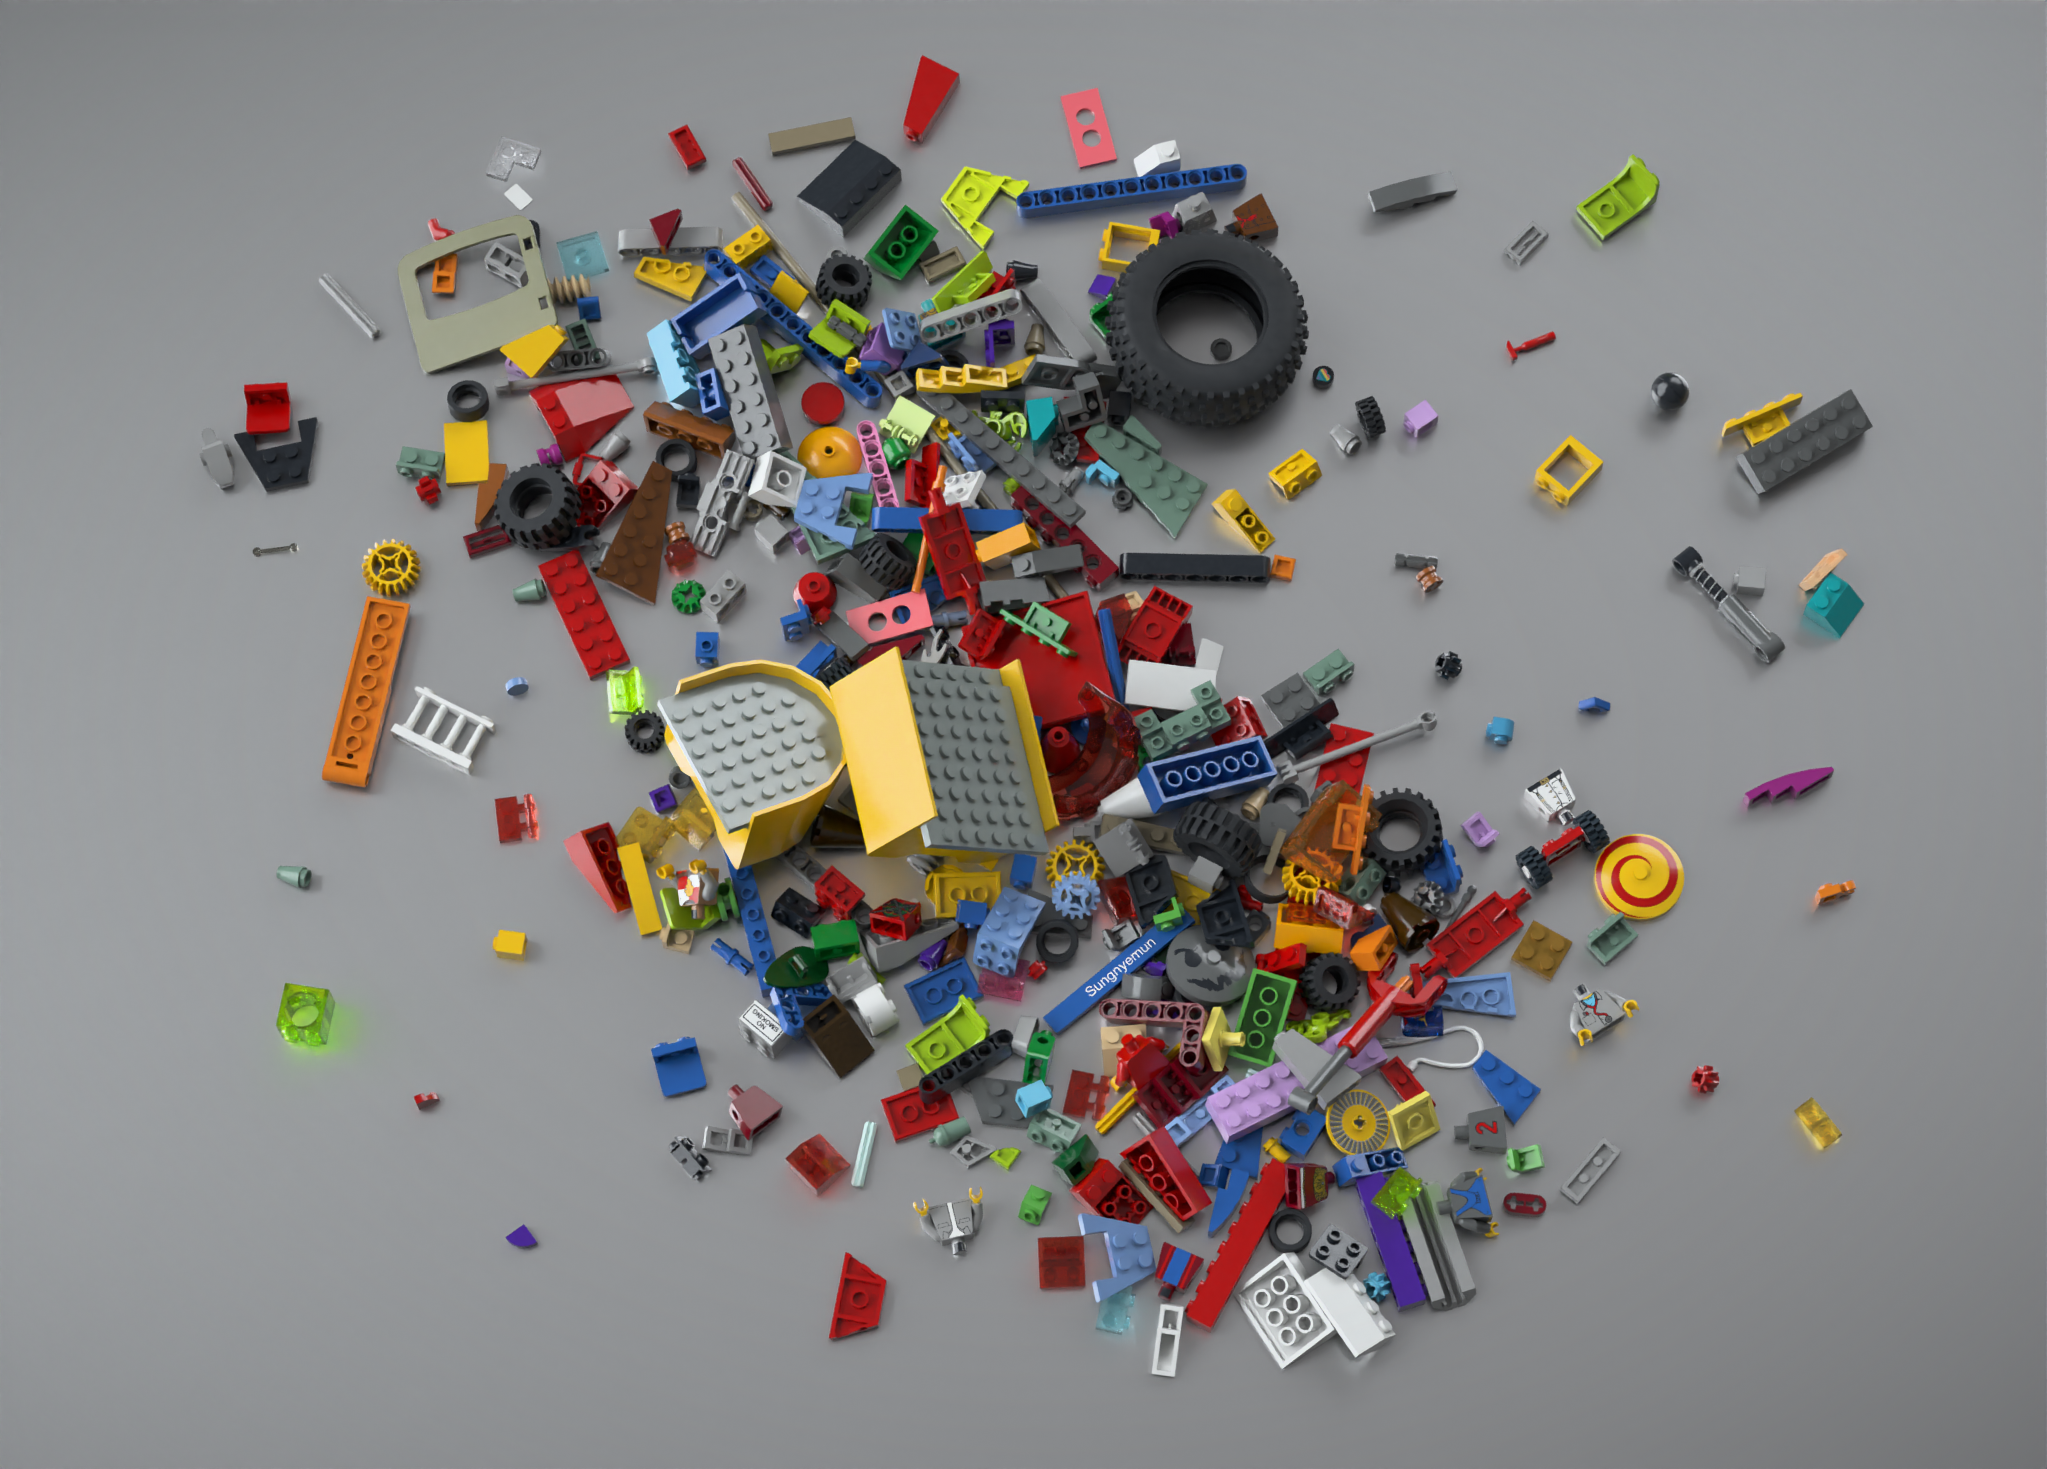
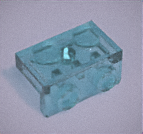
(1114, 1310)

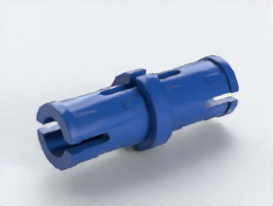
(732, 956)

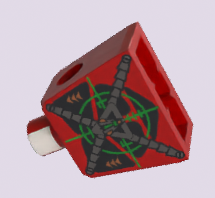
(896, 918)

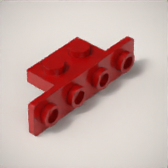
(921, 475)

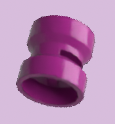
(554, 454)

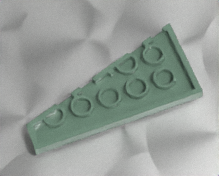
(1154, 480)
(820, 544)

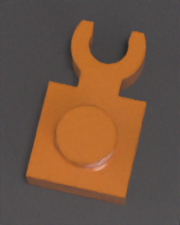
(1831, 892)

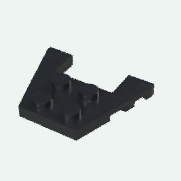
(284, 464)

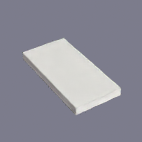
(1164, 685)

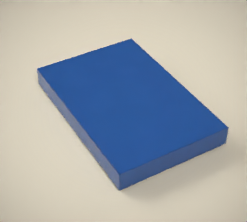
(939, 991)

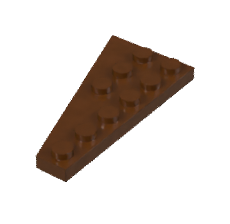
(637, 547)

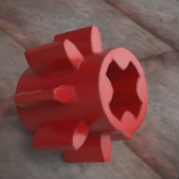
(428, 490)
(1705, 1079)

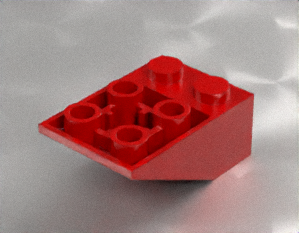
(606, 497)
(1111, 1194)

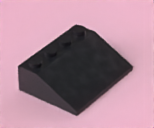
(850, 187)

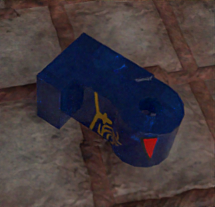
(1424, 1026)

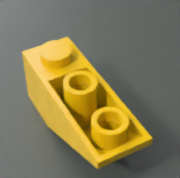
(1243, 519)

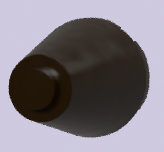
(836, 830)
(1408, 921)

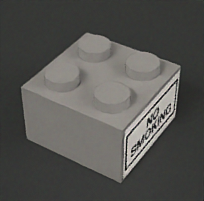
(764, 1029)

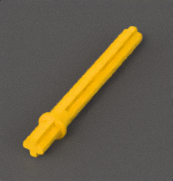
(1126, 1102)

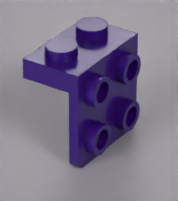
(998, 334)

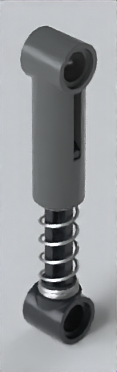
(1765, 643)

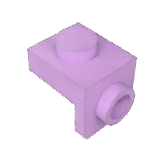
(1479, 831)

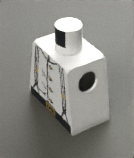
(1552, 797)

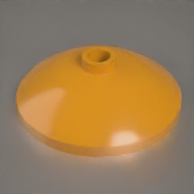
(844, 459)

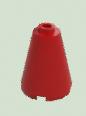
(1059, 749)

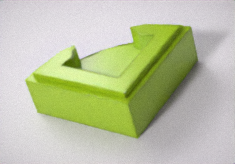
(1005, 1157)

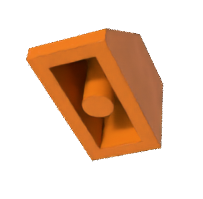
(1374, 949)

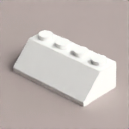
(1350, 1311)

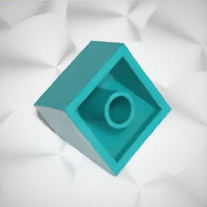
(1042, 422)
(1834, 605)

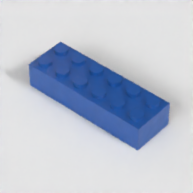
(1206, 774)

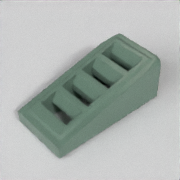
(576, 326)
(1137, 432)

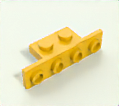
(1764, 422)

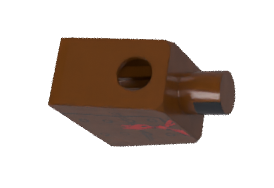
(1253, 220)

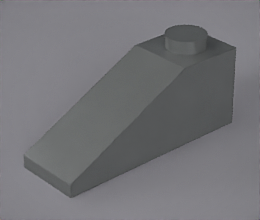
(1047, 561)

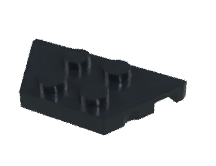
(1151, 888)
(1224, 918)

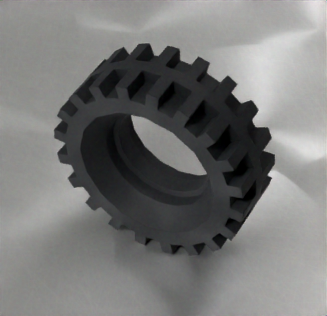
(1422, 812)

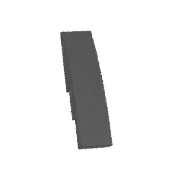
(1412, 191)

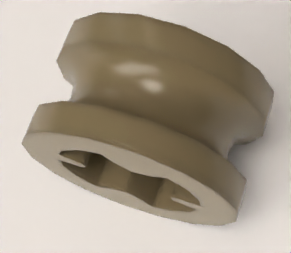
(750, 516)

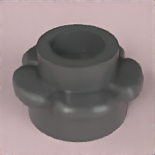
(1122, 492)

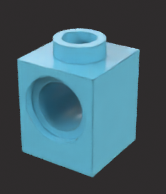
(1034, 1098)

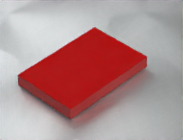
(912, 1117)

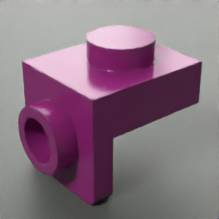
(1166, 224)

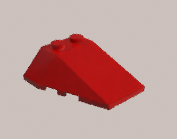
(581, 411)

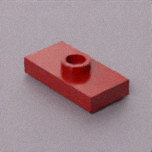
(687, 147)

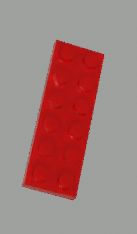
(584, 614)

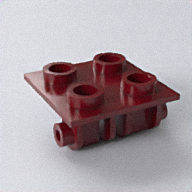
(1181, 649)

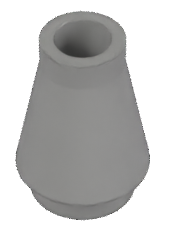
(1347, 440)
(615, 446)

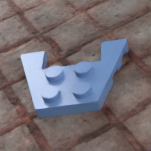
(822, 502)
(1127, 1249)

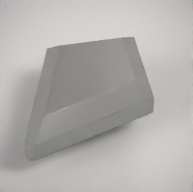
(972, 1150)

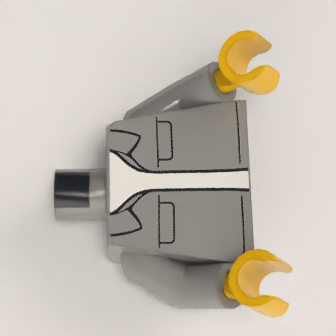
(953, 1221)

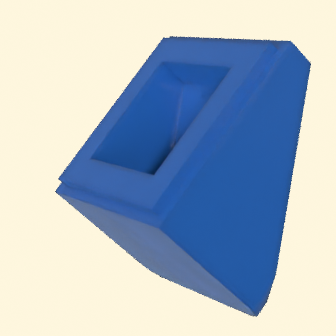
(1213, 1176)

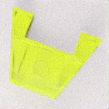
(971, 196)

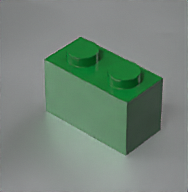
(835, 940)

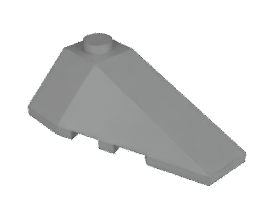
(890, 952)

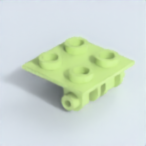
(906, 422)

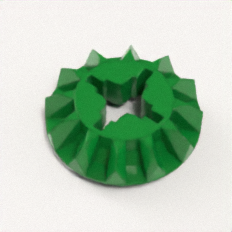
(692, 604)

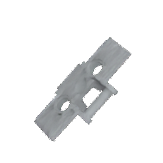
(715, 502)

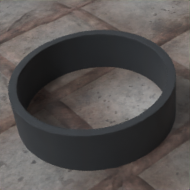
(1255, 893)

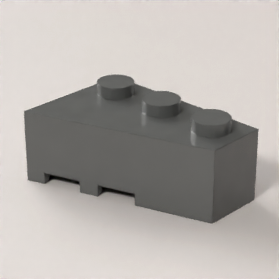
(1012, 594)

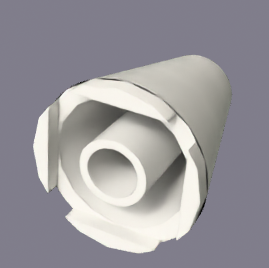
(1127, 802)

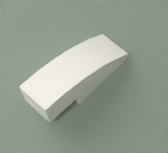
(1168, 1339)

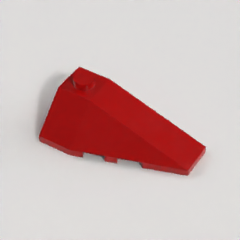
(597, 859)

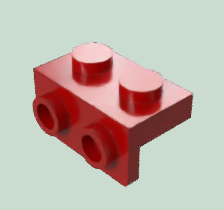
(982, 635)

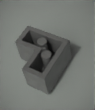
(1084, 407)

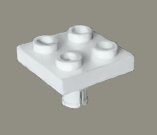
(964, 489)

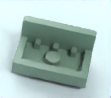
(1611, 938)

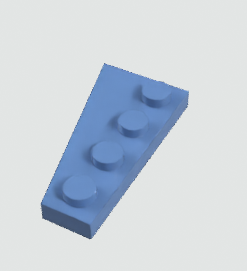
(1479, 994)

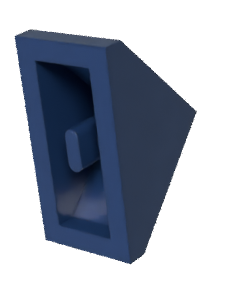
(924, 358)

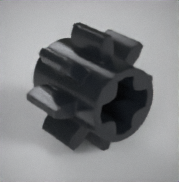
(1448, 665)

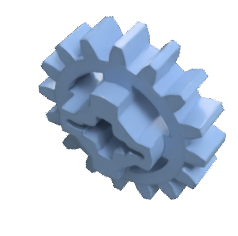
(1073, 903)

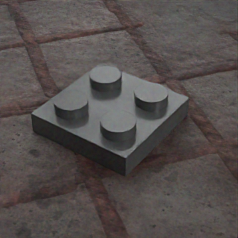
(1289, 700)

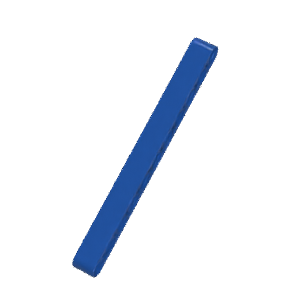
(1121, 186)
(789, 319)

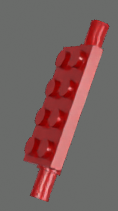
(952, 550)
(1475, 934)

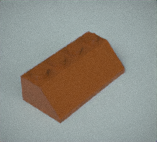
(701, 432)

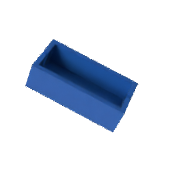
(718, 312)

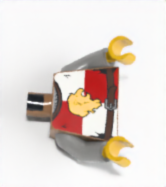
(695, 886)

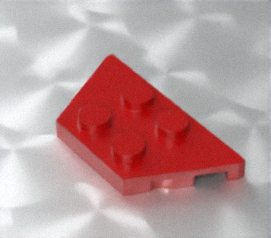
(857, 1300)

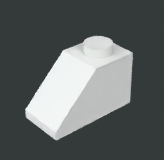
(1158, 159)

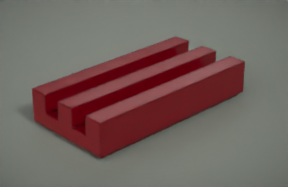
(488, 548)

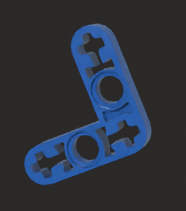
(814, 996)

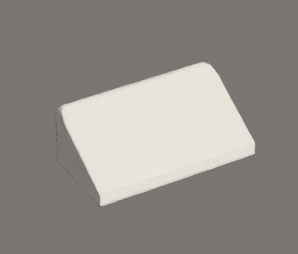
(1209, 655)

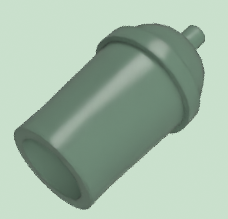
(950, 1132)

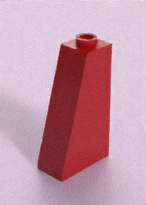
(929, 96)

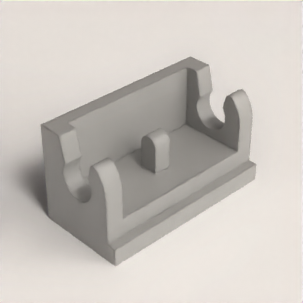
(851, 979)

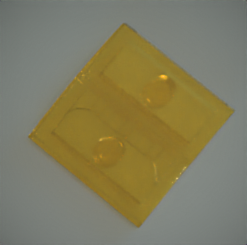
(694, 820)

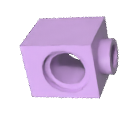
(1420, 419)

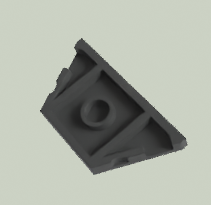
(997, 1101)

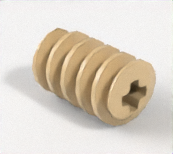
(569, 289)

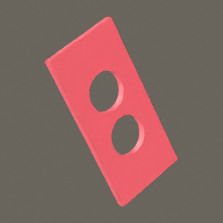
(1091, 101)
(919, 619)

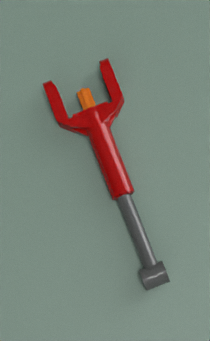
(1387, 1001)

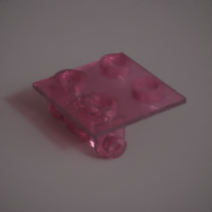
(1004, 987)

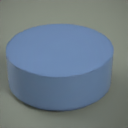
(517, 686)

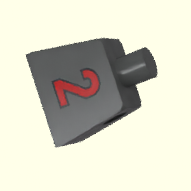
(1484, 1131)

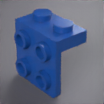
(679, 1066)

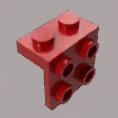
(267, 408)

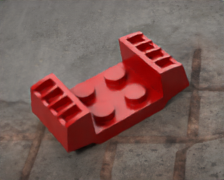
(1154, 627)

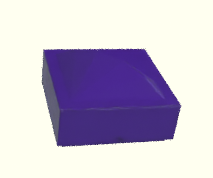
(663, 798)

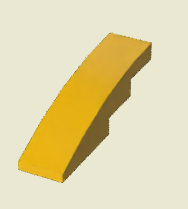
(961, 380)
(639, 888)

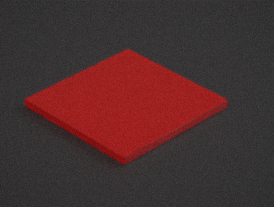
(1050, 677)

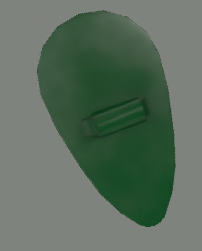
(796, 969)

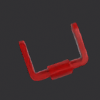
(579, 466)

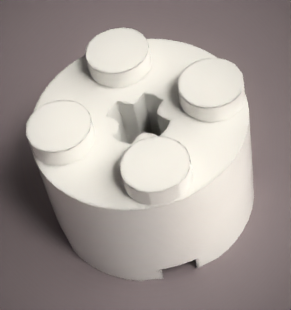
(875, 1009)

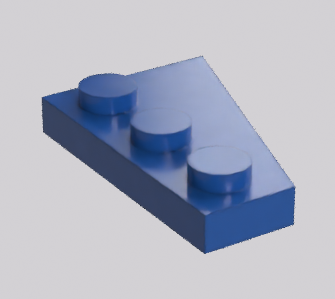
(934, 595)
(1505, 1085)

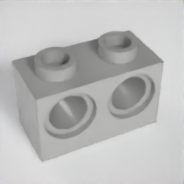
(506, 264)
(723, 596)

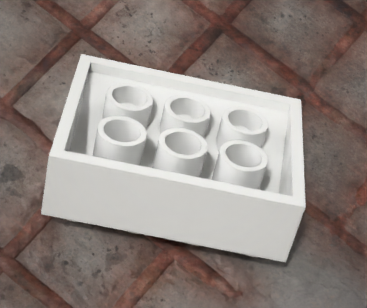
(1285, 1310)

